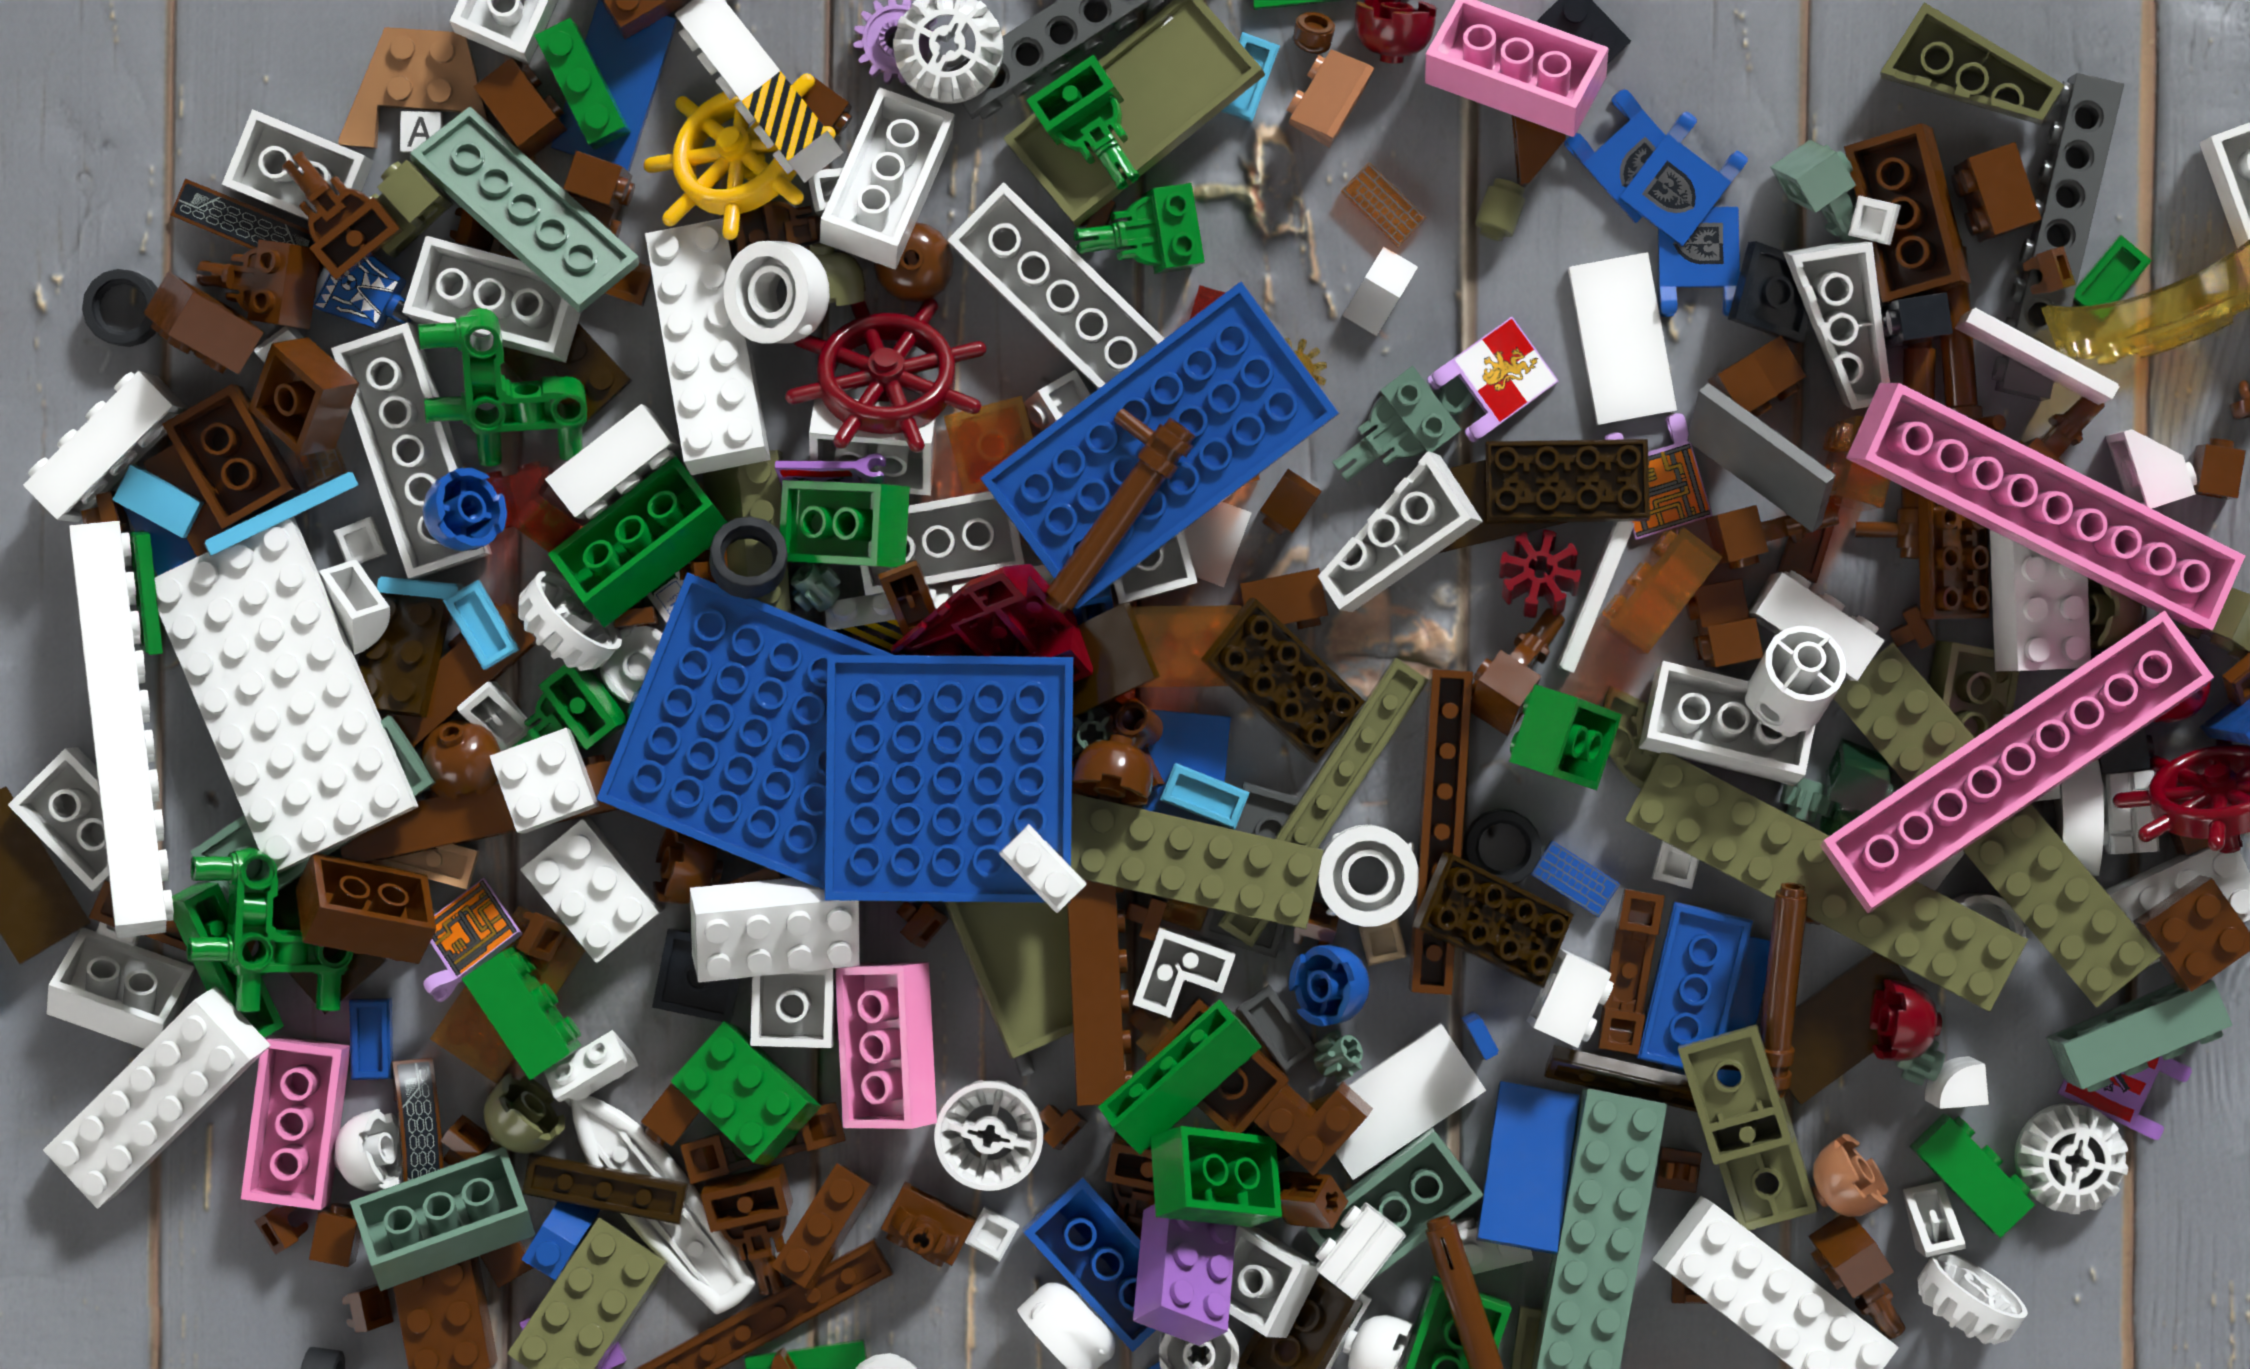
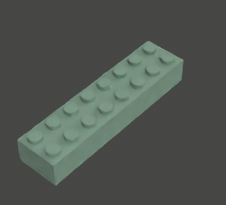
(1600, 1232)

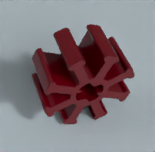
(1523, 572)

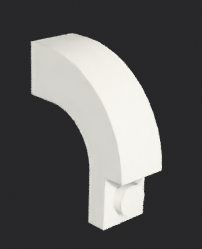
(2082, 816)

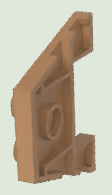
(416, 73)

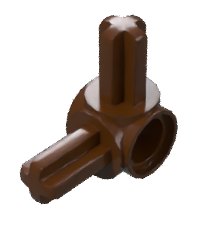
(1125, 716)

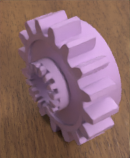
(875, 37)

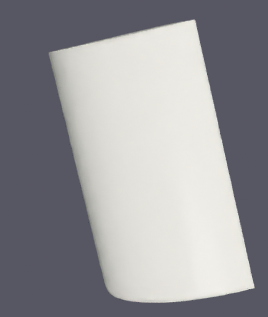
(357, 604)
(1959, 1084)

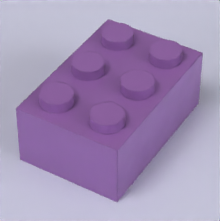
(1184, 1277)

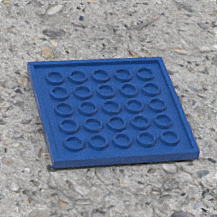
(734, 731)
(942, 771)

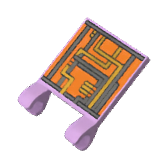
(1674, 483)
(469, 935)

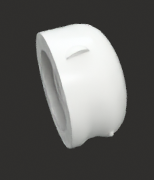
(752, 294)
(1382, 905)
(1068, 1326)

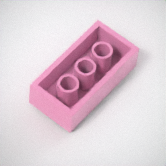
(1516, 65)
(886, 1045)
(295, 1122)

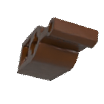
(1310, 1199)

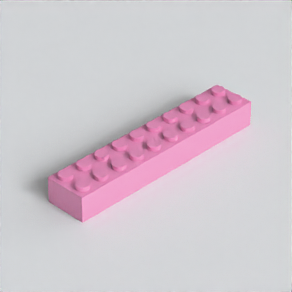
(2045, 506)
(2016, 761)

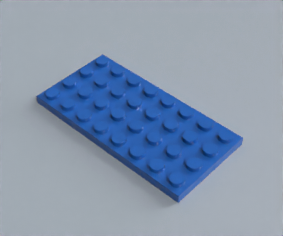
(1216, 375)

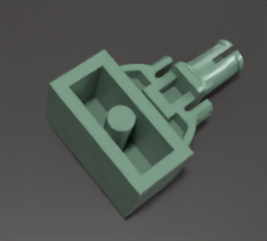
(1819, 181)
(1405, 420)

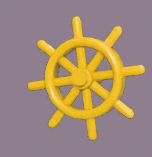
(735, 152)

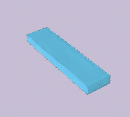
(280, 513)

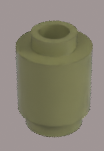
(1500, 209)

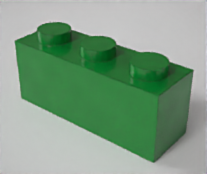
(582, 83)
(1973, 1174)

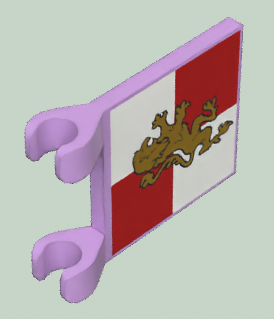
(1500, 373)

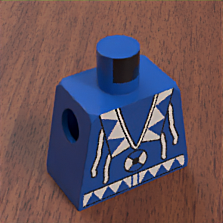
(365, 295)

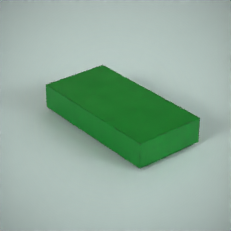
(2111, 274)

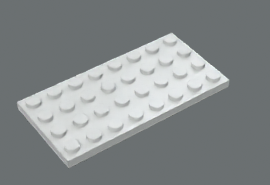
(282, 695)

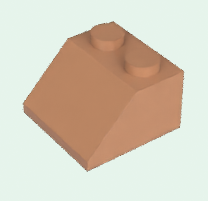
(1330, 96)

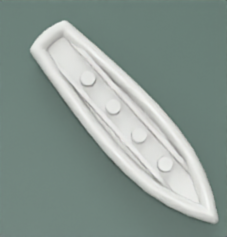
(693, 1253)

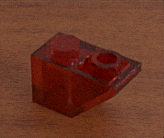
(520, 487)

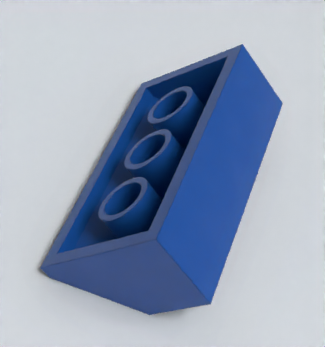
(1094, 1255)

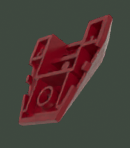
(1000, 617)

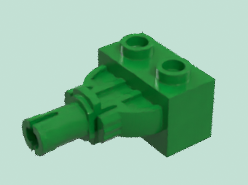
(1082, 113)
(1158, 228)
(578, 703)

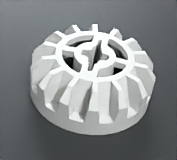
(931, 79)
(565, 624)
(2077, 1124)
(953, 1127)
(1970, 1298)

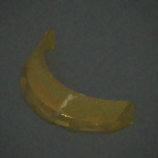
(2157, 318)

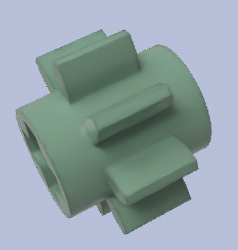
(815, 587)
(1082, 726)
(1805, 800)
(1338, 1056)
(1924, 1066)

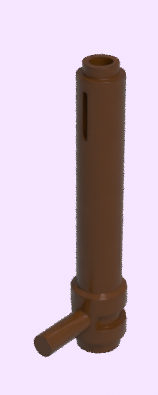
(1959, 364)
(1918, 375)
(1155, 464)
(1782, 982)
(1462, 1294)

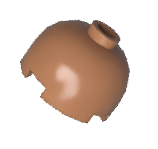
(1847, 1180)

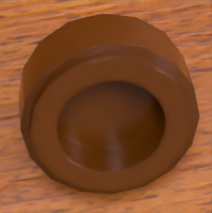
(1313, 32)
(2241, 408)

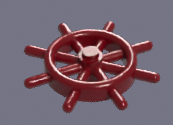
(887, 374)
(2213, 792)

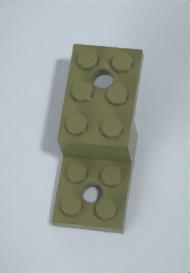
(1748, 1128)

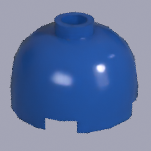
(464, 510)
(1329, 984)

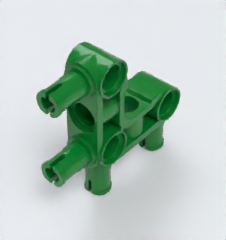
(517, 404)
(251, 919)

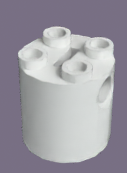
(1796, 680)

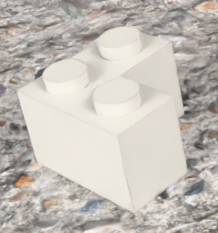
(1176, 959)

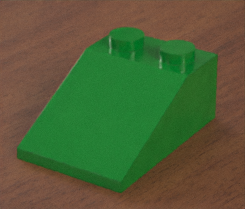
(845, 523)

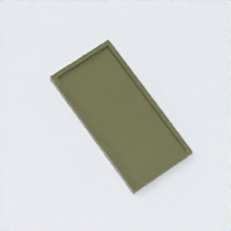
(1170, 88)
(1021, 968)

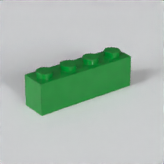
(204, 913)
(1179, 1076)

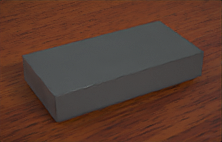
(1276, 1028)

